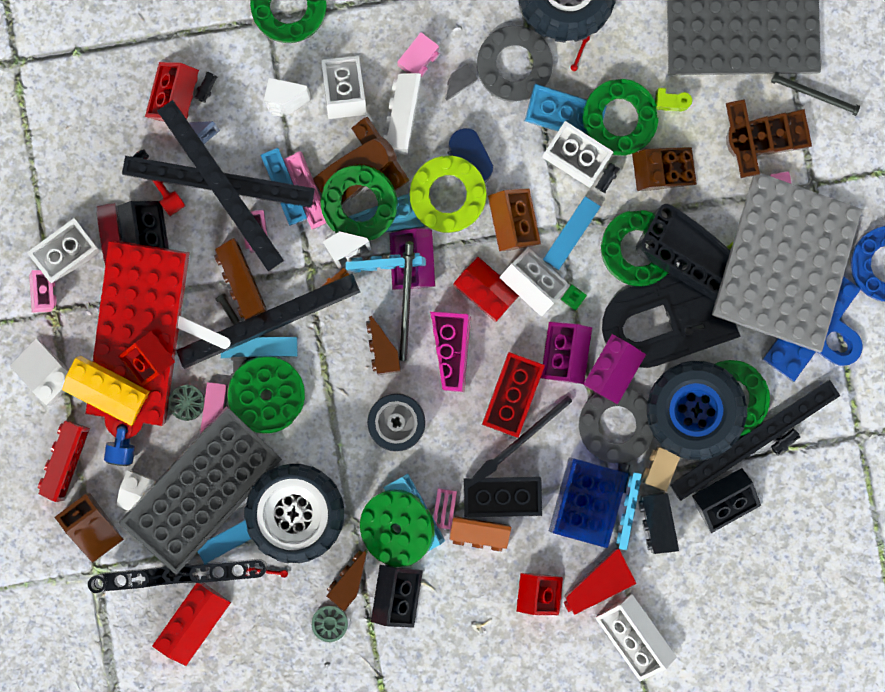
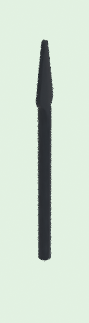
(491, 466)

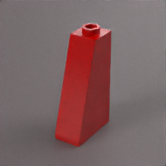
(602, 582)

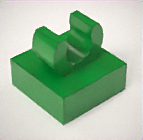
(573, 297)

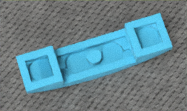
(264, 347)

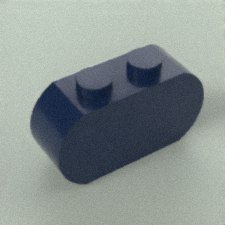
(467, 145)

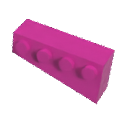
(452, 342)

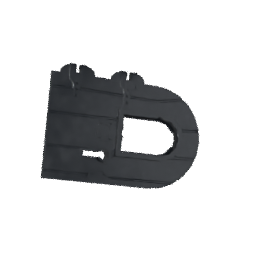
(684, 309)

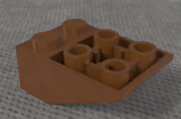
(664, 168)
(385, 354)
(89, 527)
(347, 588)

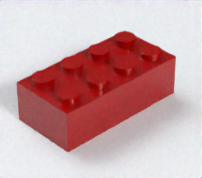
(513, 395)

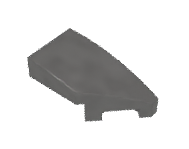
(460, 80)

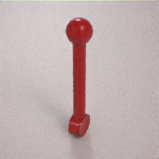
(574, 67)
(283, 573)

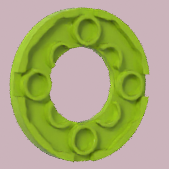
(467, 213)

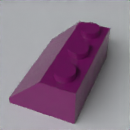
(422, 243)
(566, 352)
(614, 369)

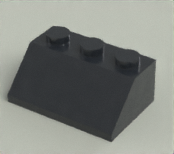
(143, 223)
(726, 500)
(658, 523)
(396, 596)

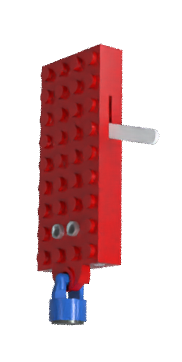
(138, 296)

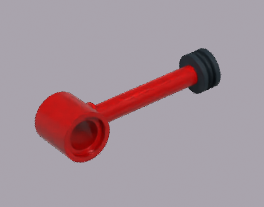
(171, 201)

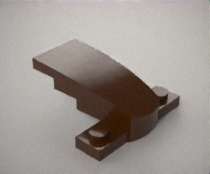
(763, 136)
(373, 152)

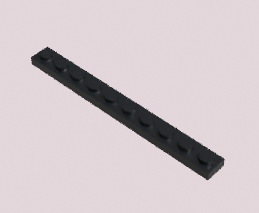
(220, 185)
(243, 185)
(271, 319)
(755, 440)

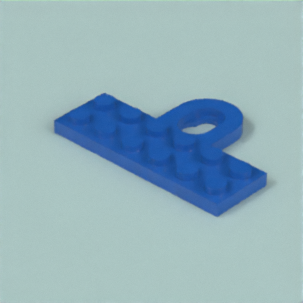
(792, 358)

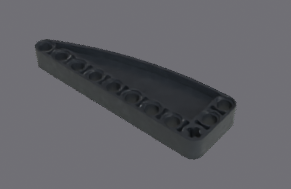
(685, 243)

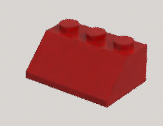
(174, 83)
(485, 289)

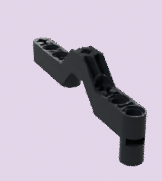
(160, 575)

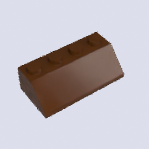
(240, 279)

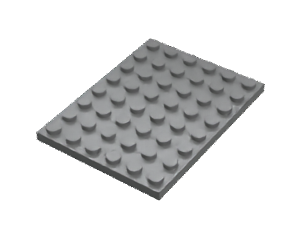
(787, 262)

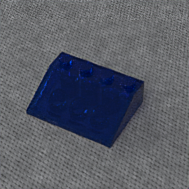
(588, 502)

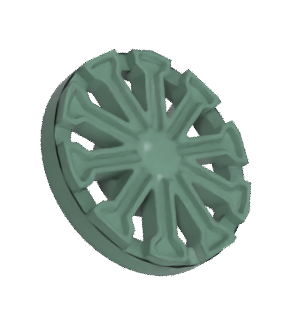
(186, 402)
(329, 623)

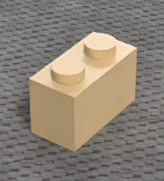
(660, 469)

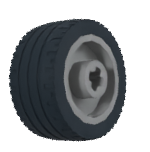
(382, 417)

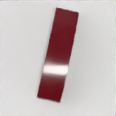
(108, 226)

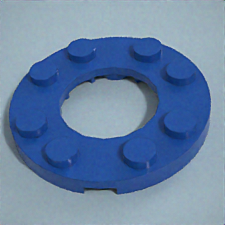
(861, 264)

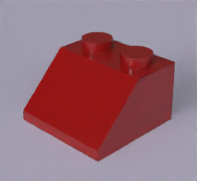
(146, 358)
(539, 594)

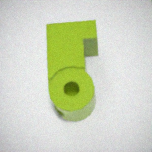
(672, 102)

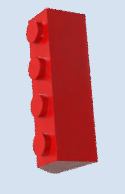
(63, 461)
(191, 624)

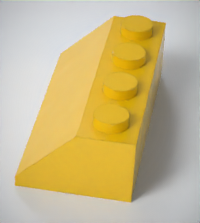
(105, 390)

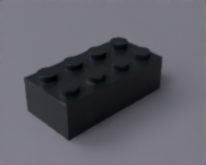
(503, 497)

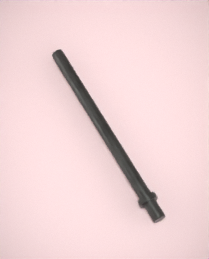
(408, 255)

